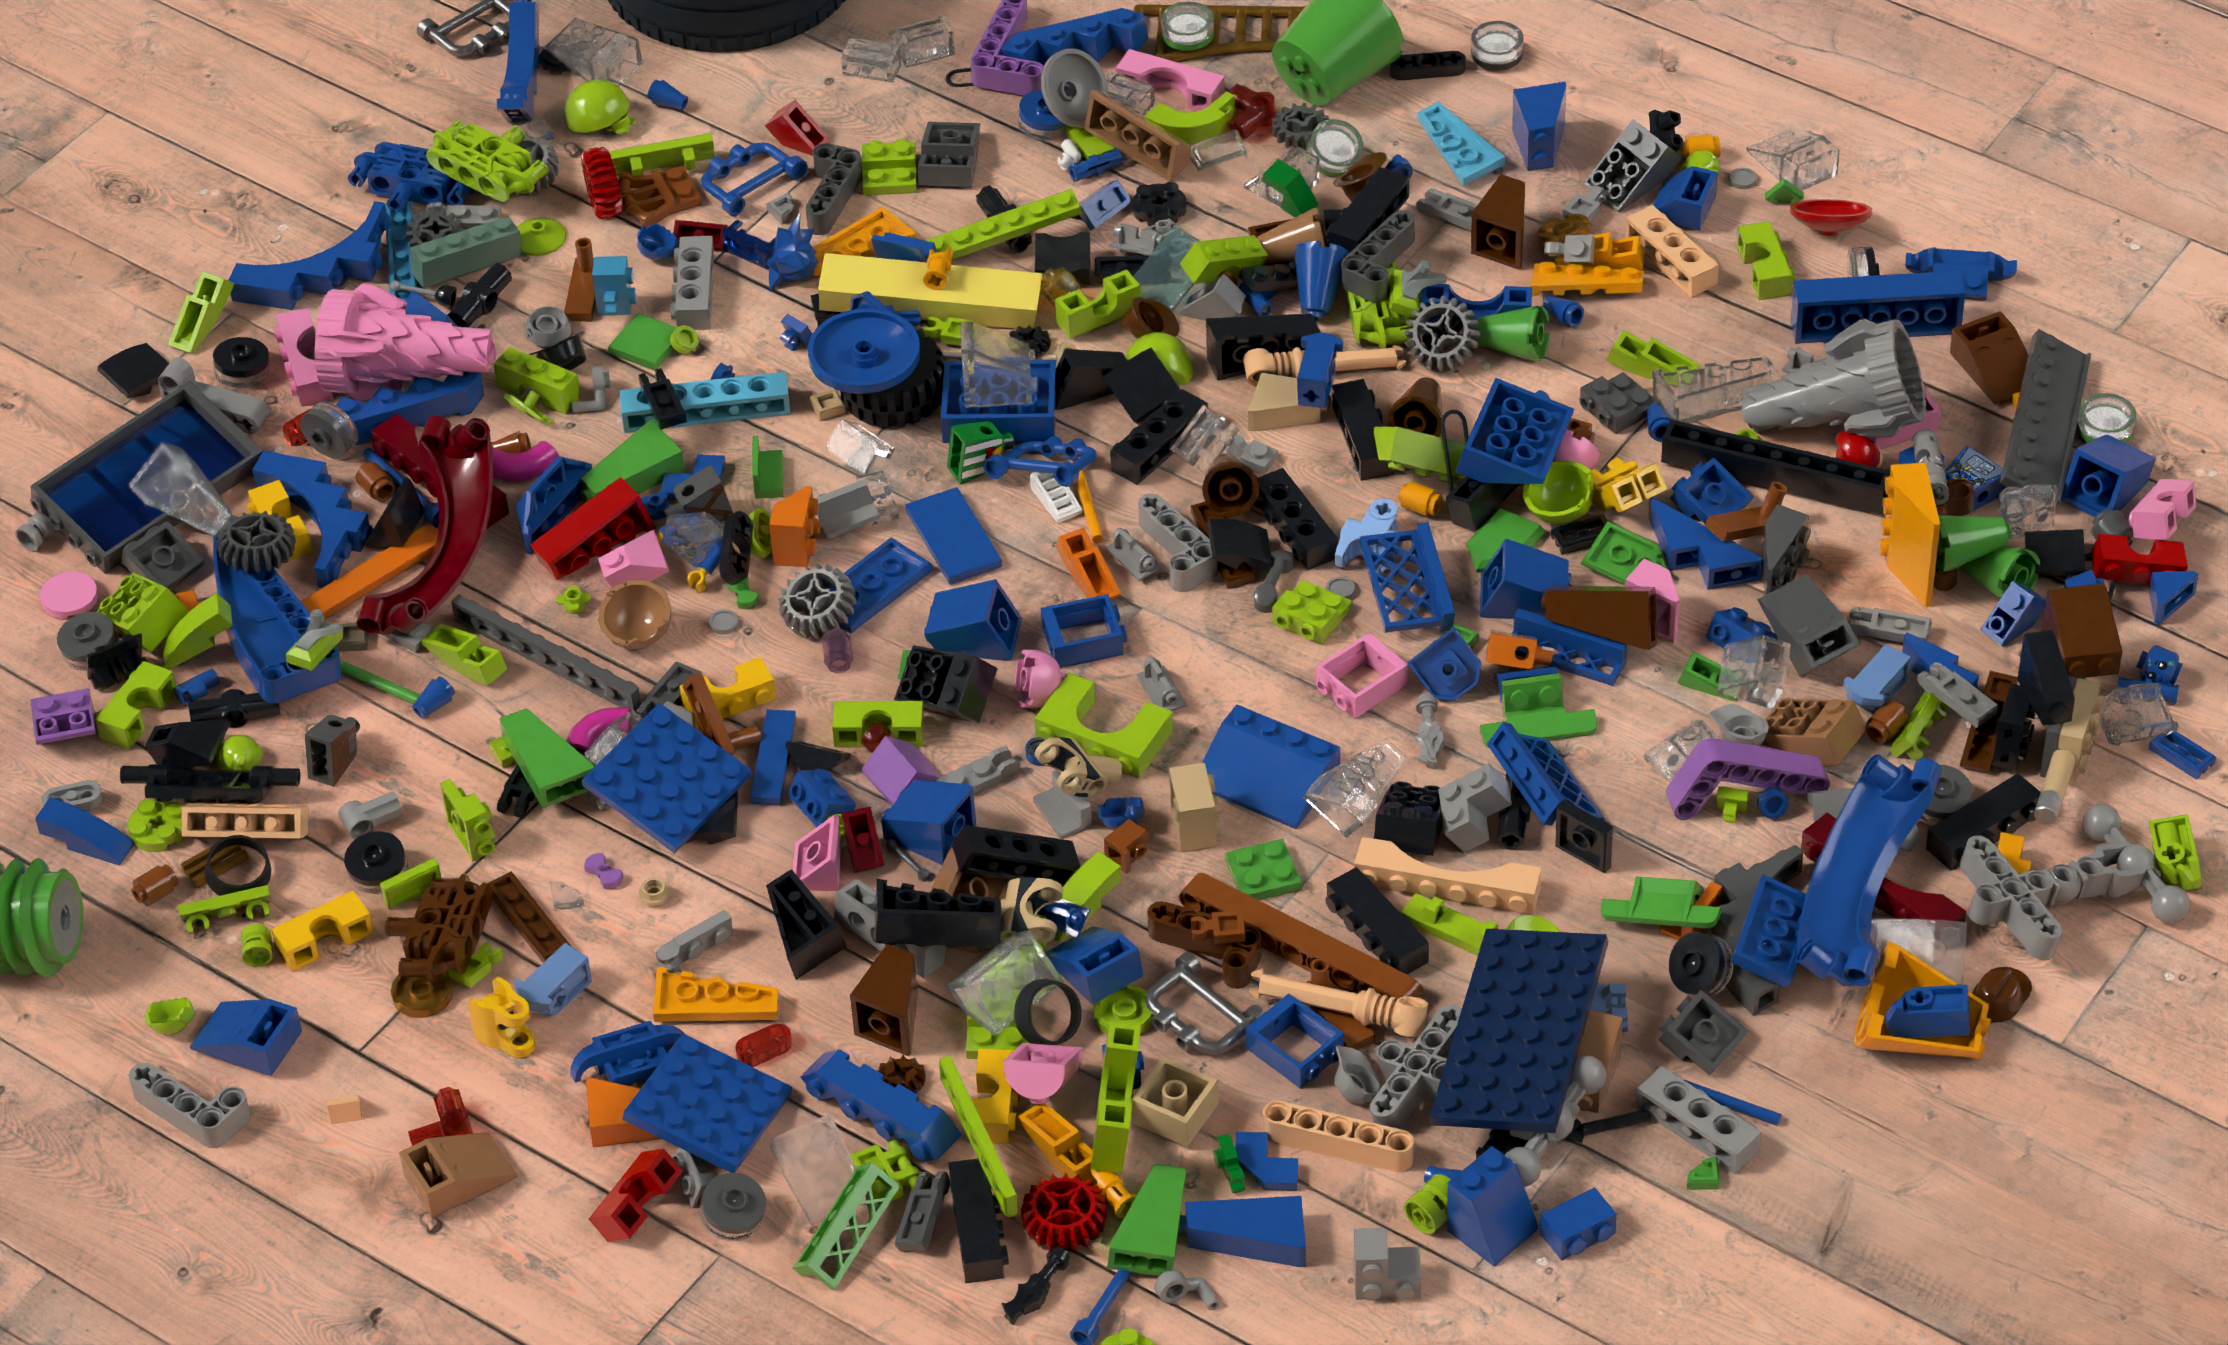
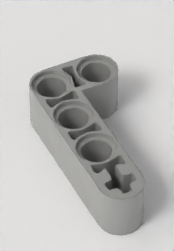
(242, 409)
(1190, 548)
(204, 1121)

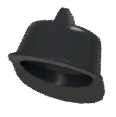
(565, 354)

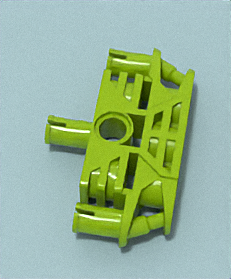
(485, 160)
(1374, 319)

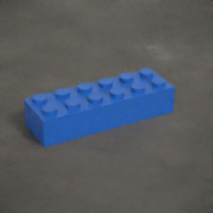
(1921, 301)

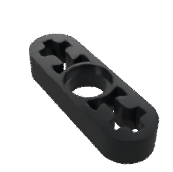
(1452, 65)
(729, 556)

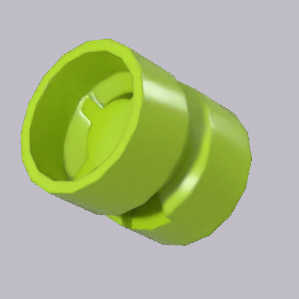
(1429, 1206)

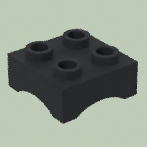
(1066, 252)

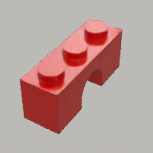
(2117, 561)
(621, 1209)

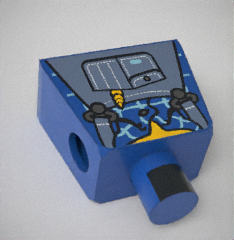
(1981, 472)

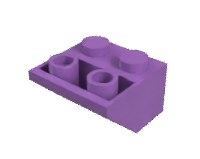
(63, 716)

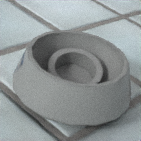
(547, 326)

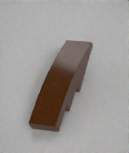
(1981, 741)

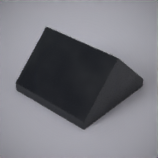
(398, 518)
(2058, 551)

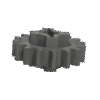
(1296, 124)
(431, 226)

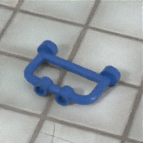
(732, 201)
(1064, 473)

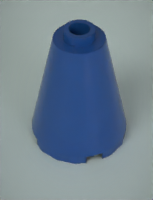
(1318, 276)

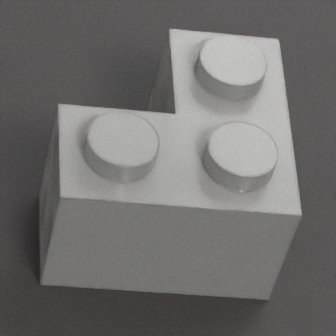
(1468, 803)
(1384, 1270)

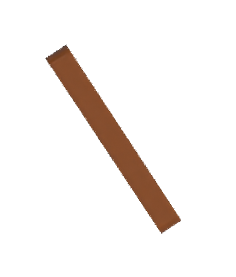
(1299, 941)

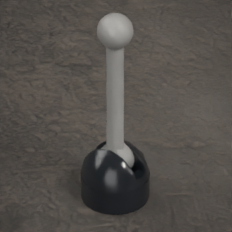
(444, 295)

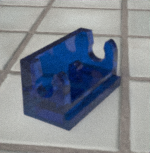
(747, 246)

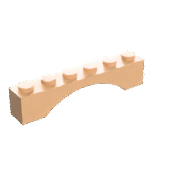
(1504, 887)

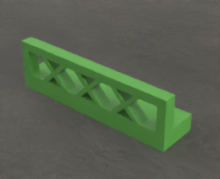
(837, 1219)

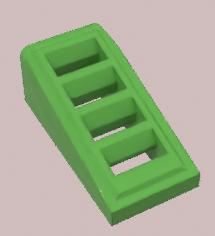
(1697, 681)

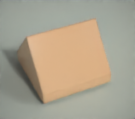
(344, 1109)

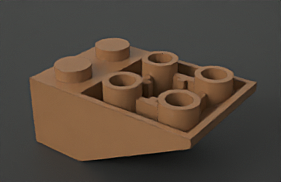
(1815, 728)
(454, 1169)

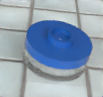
(1037, 119)

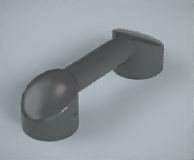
(1266, 593)

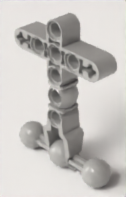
(2022, 897)
(1417, 1072)

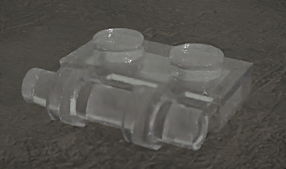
(1200, 434)

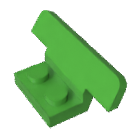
(1538, 710)
(1662, 903)

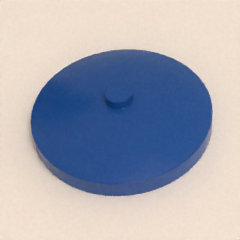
(864, 351)

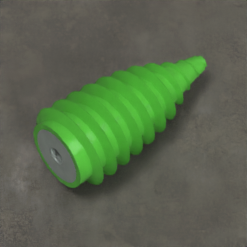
(38, 918)

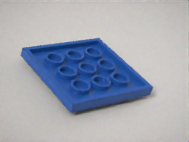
(666, 777)
(707, 1103)

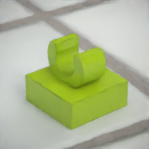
(1732, 801)

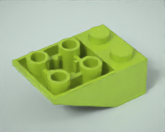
(144, 609)

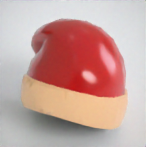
(1858, 449)

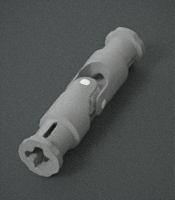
(1928, 451)

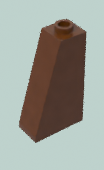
(1606, 611)

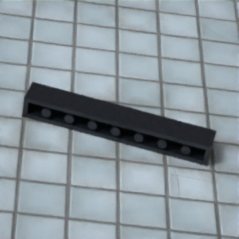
(1766, 462)

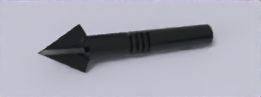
(1580, 1130)

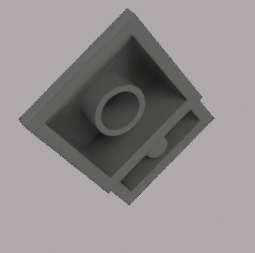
(949, 154)

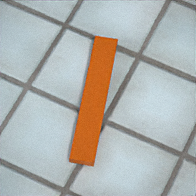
(373, 573)

